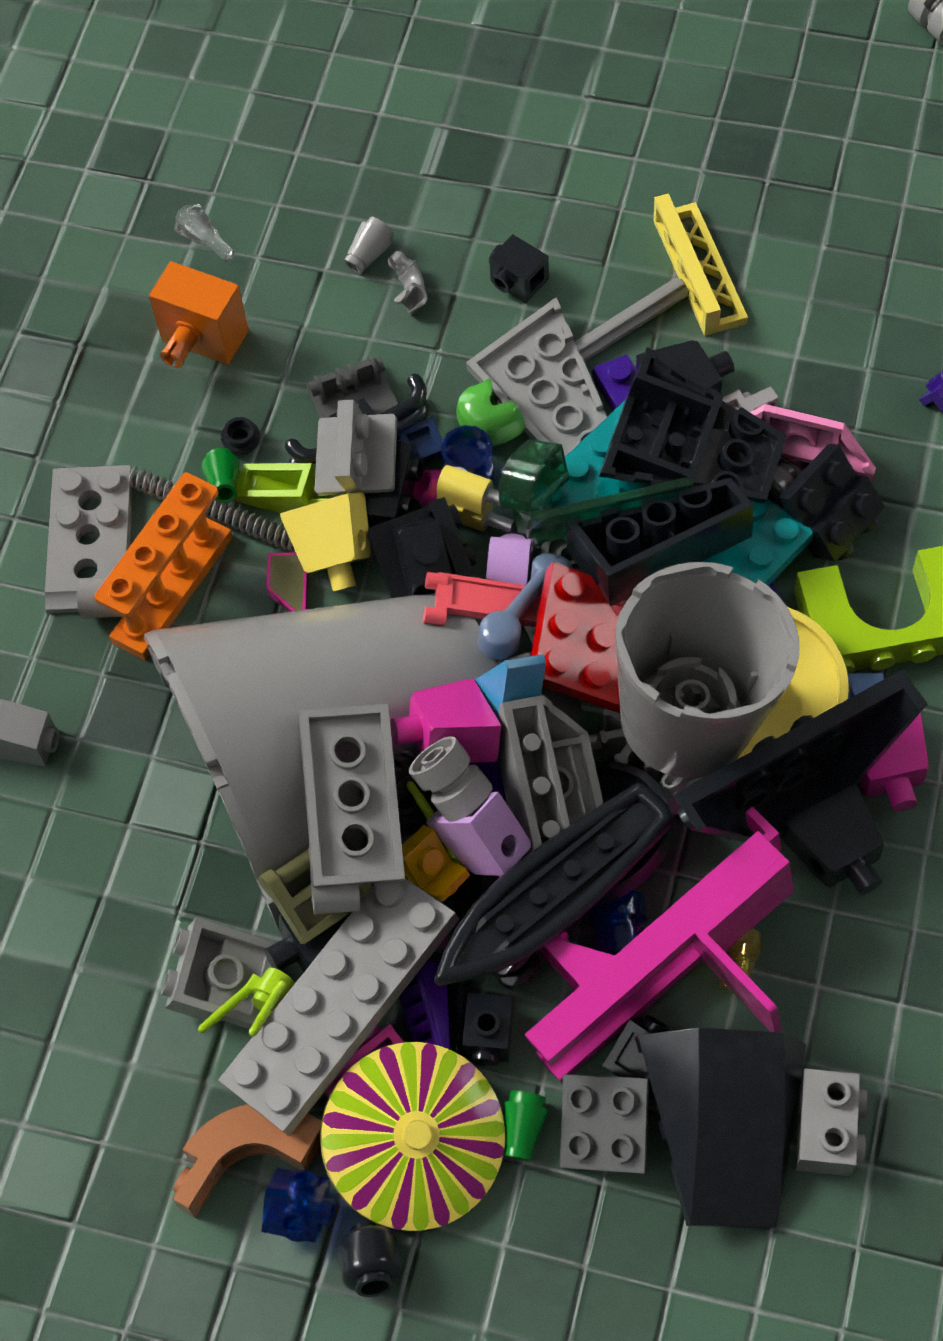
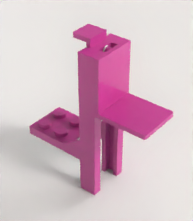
(692, 930)

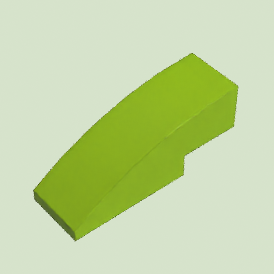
(278, 486)

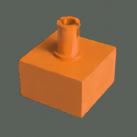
(197, 315)

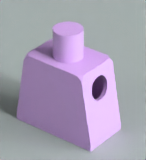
(486, 839)

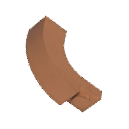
(235, 1136)

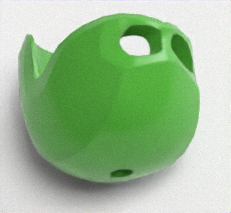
(480, 409)

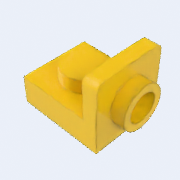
(430, 866)

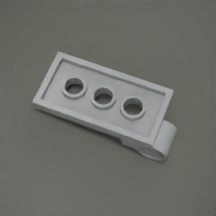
(70, 522)
(334, 867)

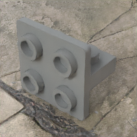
(355, 452)

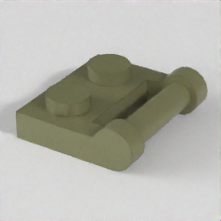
(298, 908)

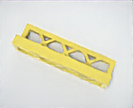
(692, 271)

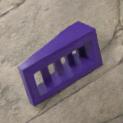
(426, 1007)

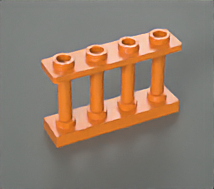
(164, 564)

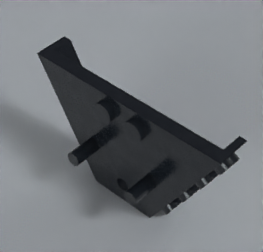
(804, 764)

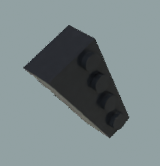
(636, 542)

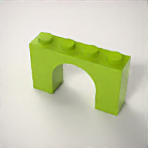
(862, 646)

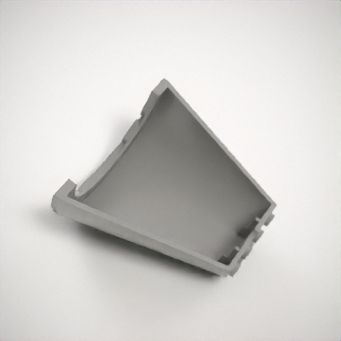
(252, 676)

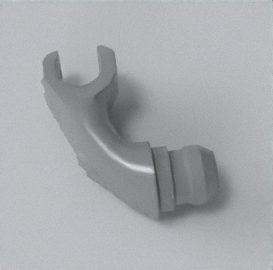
(410, 276)

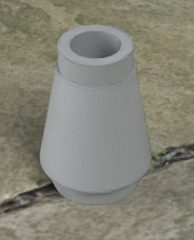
(368, 244)

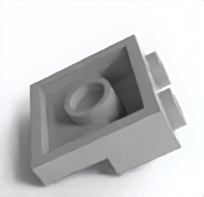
(214, 968)

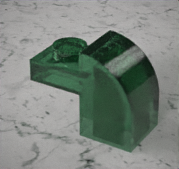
(532, 479)

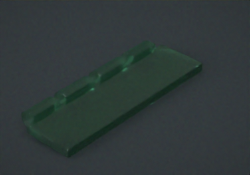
(550, 523)

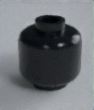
(369, 1259)

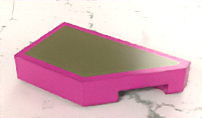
(287, 581)

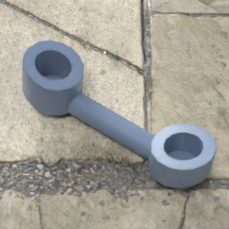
(501, 630)

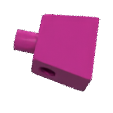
(453, 711)
(900, 769)

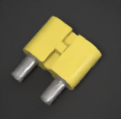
(472, 498)

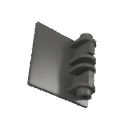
(354, 383)
(604, 1123)

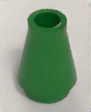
(222, 470)
(523, 1122)

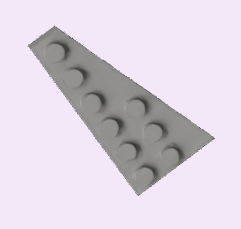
(544, 376)

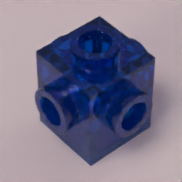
(297, 1205)

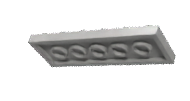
(338, 1002)

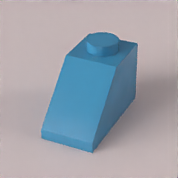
(513, 681)

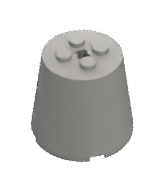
(700, 665)

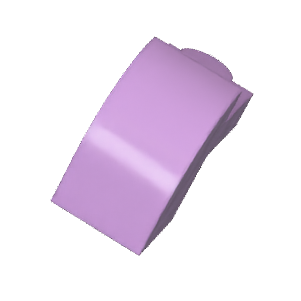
(510, 559)

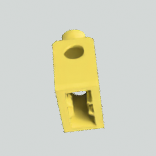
(330, 536)

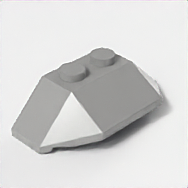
(545, 768)

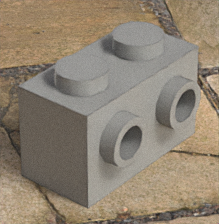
(829, 1122)

